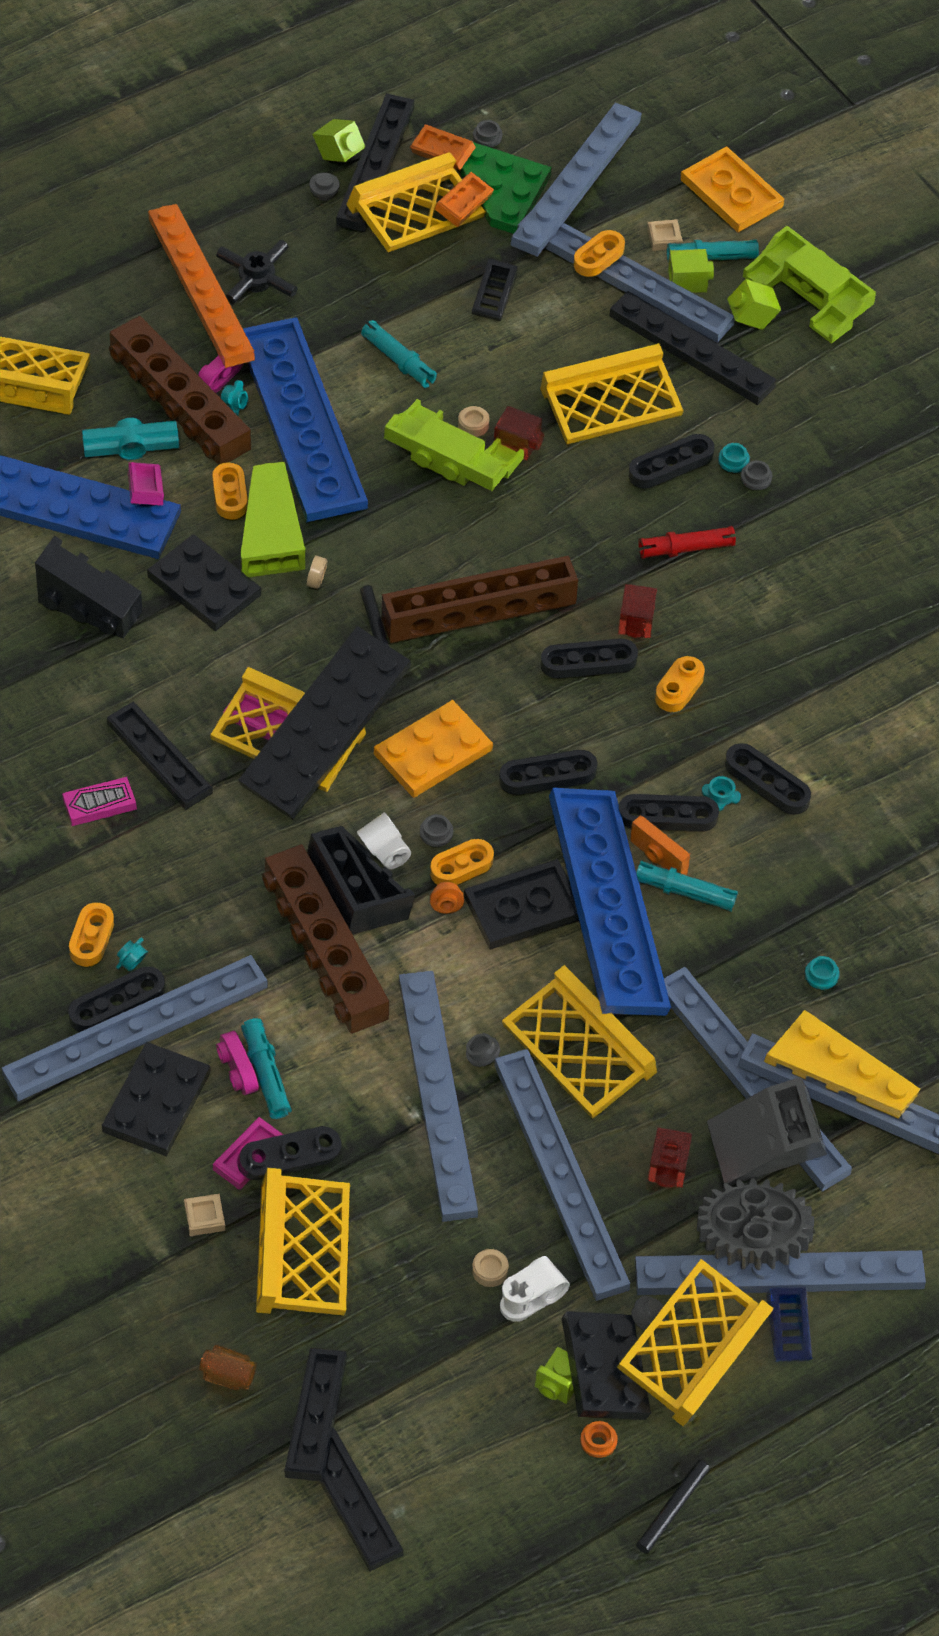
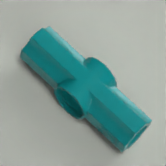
(130, 438)

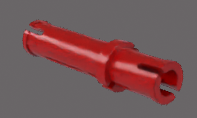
(686, 542)

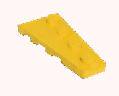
(827, 1056)

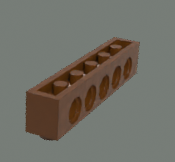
(179, 391)
(479, 599)
(296, 869)

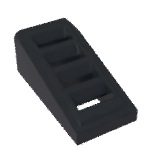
(498, 270)

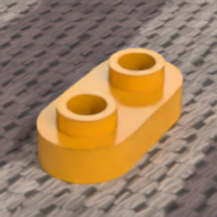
(594, 256)
(230, 493)
(680, 680)
(459, 862)
(91, 937)

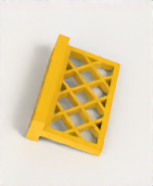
(404, 185)
(599, 373)
(44, 391)
(278, 697)
(606, 1030)
(272, 1244)
(713, 1366)

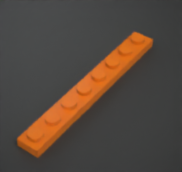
(201, 286)

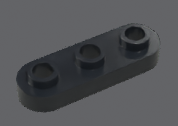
(654, 468)
(601, 653)
(560, 766)
(760, 769)
(681, 808)
(125, 989)
(274, 1155)

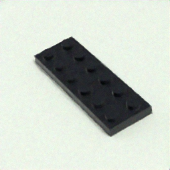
(324, 722)

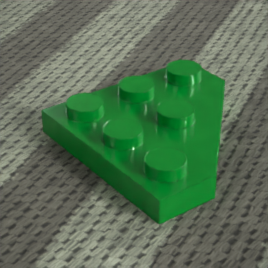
(515, 184)

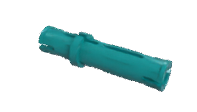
(720, 249)
(407, 361)
(673, 882)
(262, 1055)

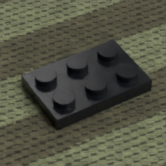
(204, 582)
(522, 904)
(156, 1099)
(594, 1351)

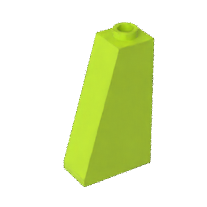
(271, 529)

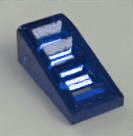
(790, 1296)

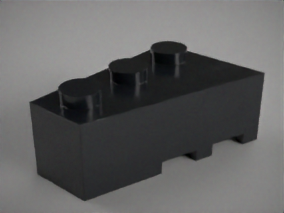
(84, 592)
(356, 883)

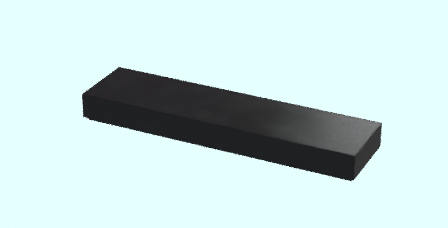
(159, 755)
(315, 1414)
(358, 1508)

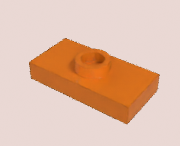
(436, 142)
(464, 199)
(659, 846)

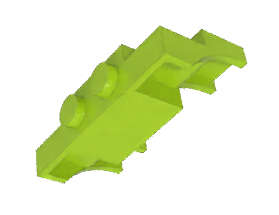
(814, 277)
(450, 449)

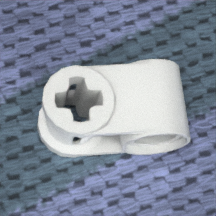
(385, 841)
(532, 1289)

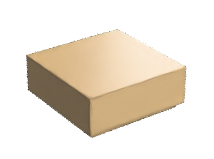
(662, 233)
(204, 1214)

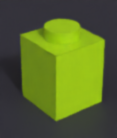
(338, 140)
(690, 269)
(754, 304)

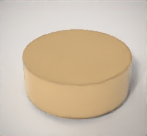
(474, 420)
(317, 572)
(490, 1268)

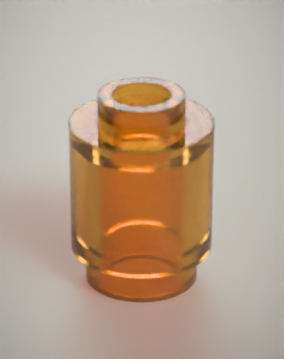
(227, 1368)

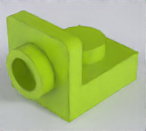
(555, 1377)

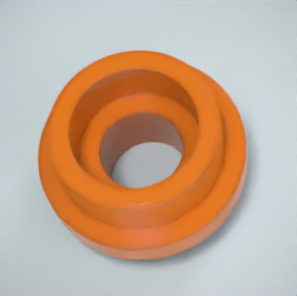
(446, 898)
(602, 1430)

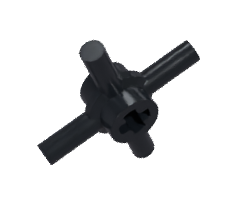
(257, 271)

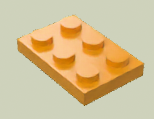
(732, 189)
(433, 748)

